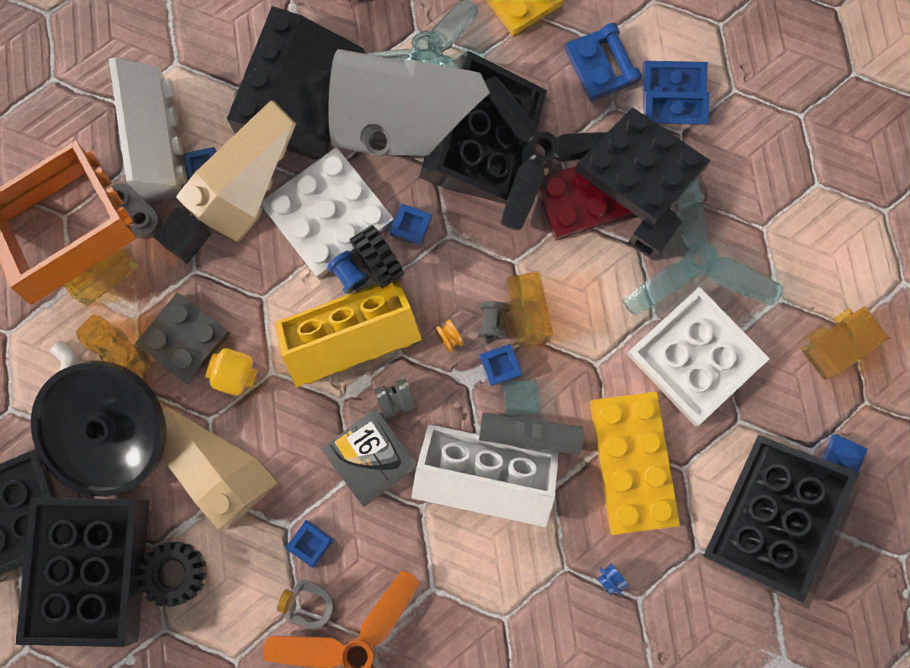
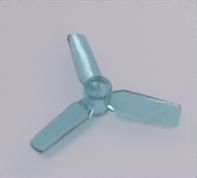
(430, 45)
(720, 270)

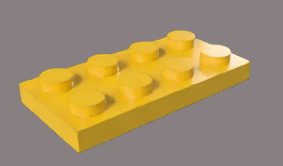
(634, 463)

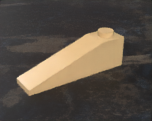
(234, 180)
(214, 471)

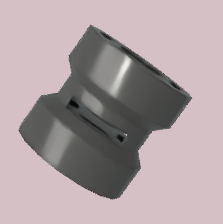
(395, 399)

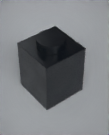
(182, 234)
(651, 239)

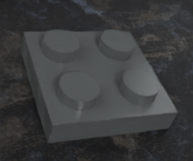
(182, 338)

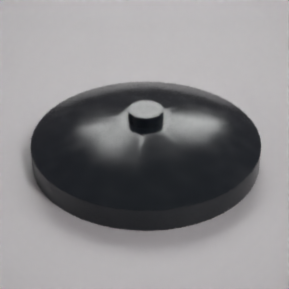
(98, 428)

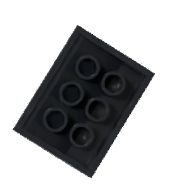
(293, 70)
(481, 151)
(784, 519)
(82, 572)

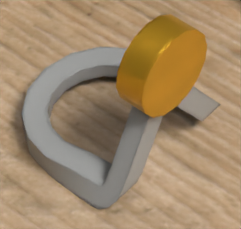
(287, 597)

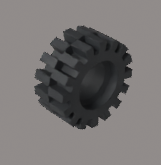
(377, 256)
(151, 579)

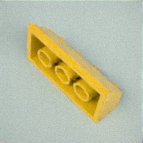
(346, 332)

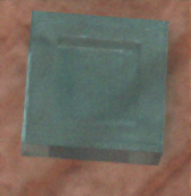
(520, 398)

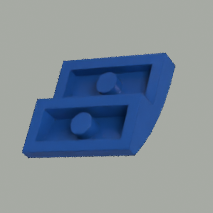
(675, 92)

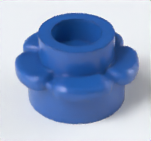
(612, 580)

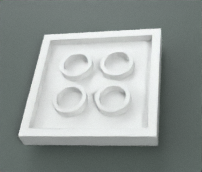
(324, 210)
(698, 356)

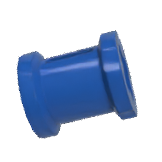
(347, 272)

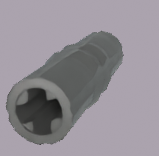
(531, 433)

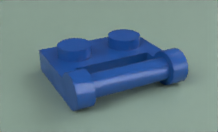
(593, 66)

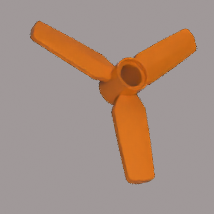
(328, 651)

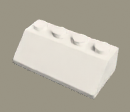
(147, 130)
(485, 476)

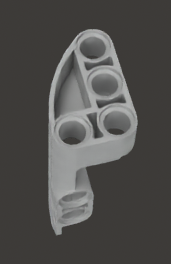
(405, 100)

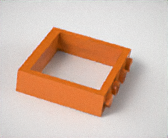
(81, 254)

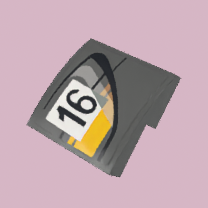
(369, 457)

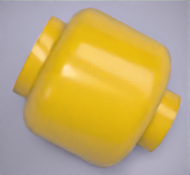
(231, 371)

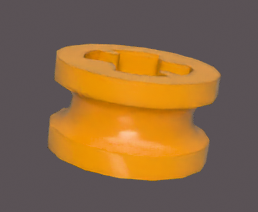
(449, 336)

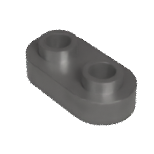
(138, 207)

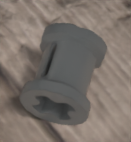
(493, 320)

